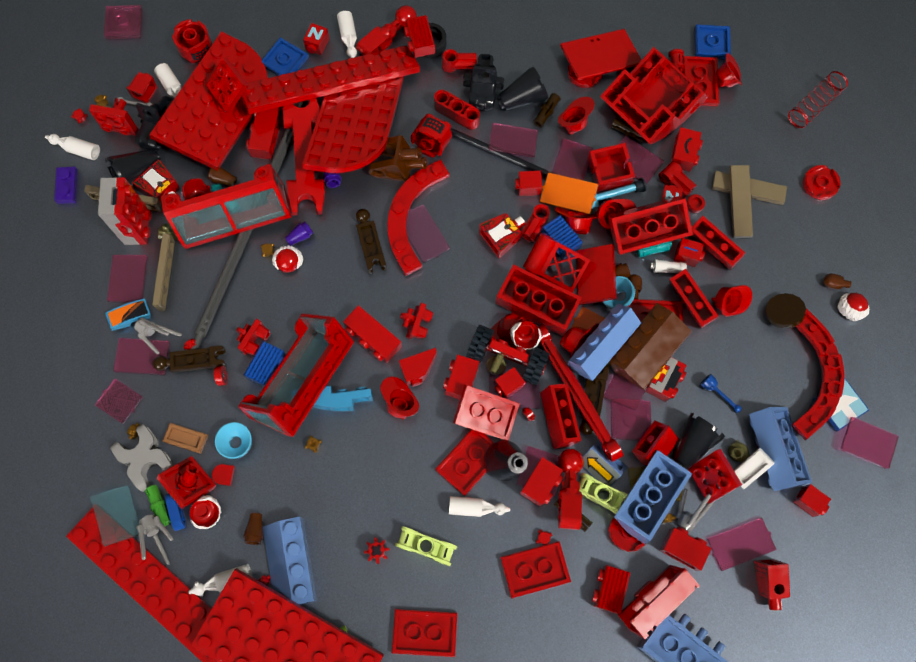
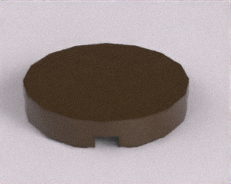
(785, 310)

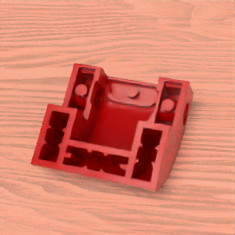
(654, 97)

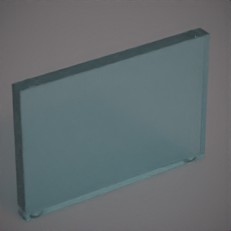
(115, 515)

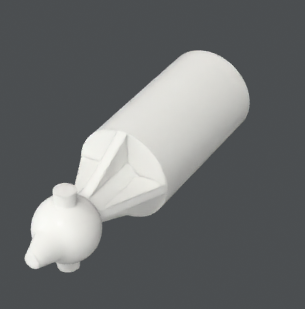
(347, 31)
(168, 79)
(76, 146)
(474, 507)
(218, 581)

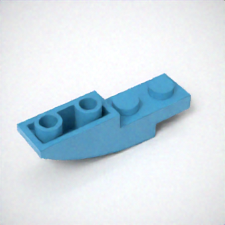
(343, 399)

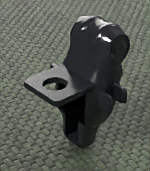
(483, 83)
(149, 121)

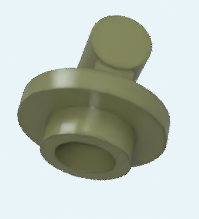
(166, 229)
(496, 364)
(738, 451)

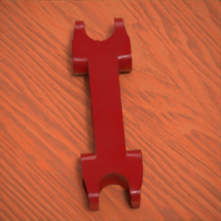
(305, 185)

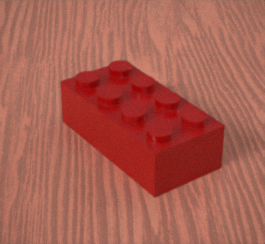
(650, 225)
(538, 300)

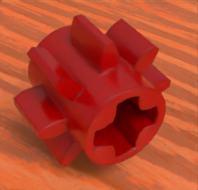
(382, 549)

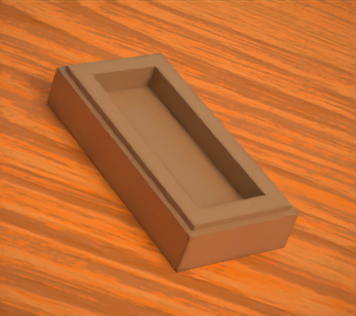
(185, 438)

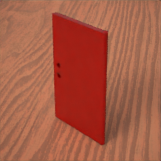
(601, 54)

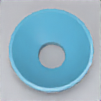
(622, 285)
(226, 434)

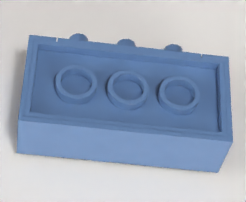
(675, 643)

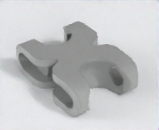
(142, 457)

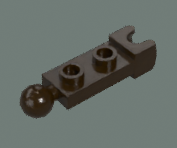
(369, 241)
(191, 359)
(595, 392)

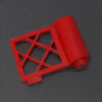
(543, 253)

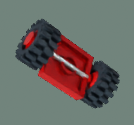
(481, 343)

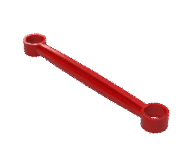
(609, 445)

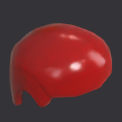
(195, 188)

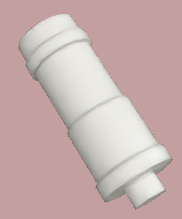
(667, 267)

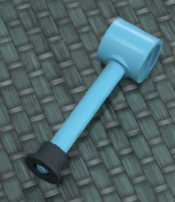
(636, 186)

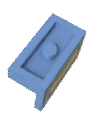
(601, 467)

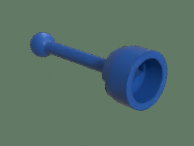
(710, 383)

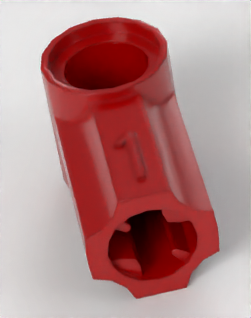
(453, 60)
(674, 175)
(535, 223)

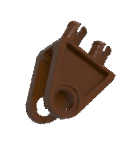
(403, 160)

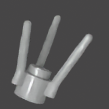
(148, 328)
(688, 520)
(150, 526)

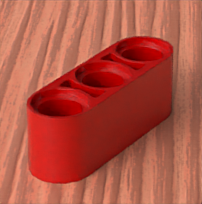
(452, 102)

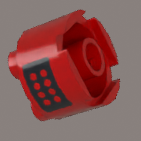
(191, 40)
(431, 135)

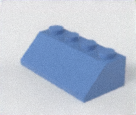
(604, 342)
(781, 444)
(652, 497)
(290, 560)

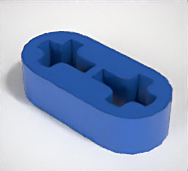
(175, 513)

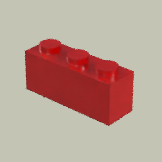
(264, 133)
(717, 243)
(693, 298)
(372, 334)
(560, 416)

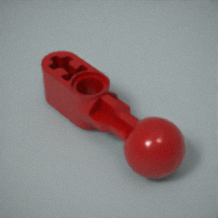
(381, 37)
(570, 495)

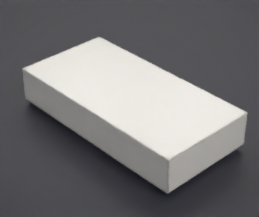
(753, 467)

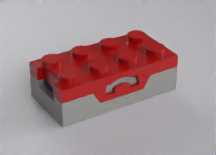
(124, 211)

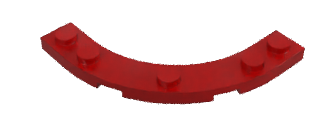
(399, 211)
(832, 376)

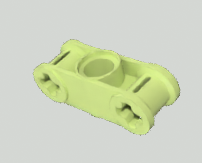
(592, 489)
(436, 552)

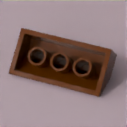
(650, 346)

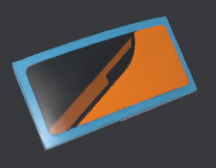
(126, 314)

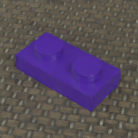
(66, 185)

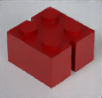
(609, 167)

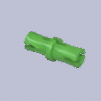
(158, 505)

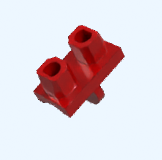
(414, 329)
(249, 335)

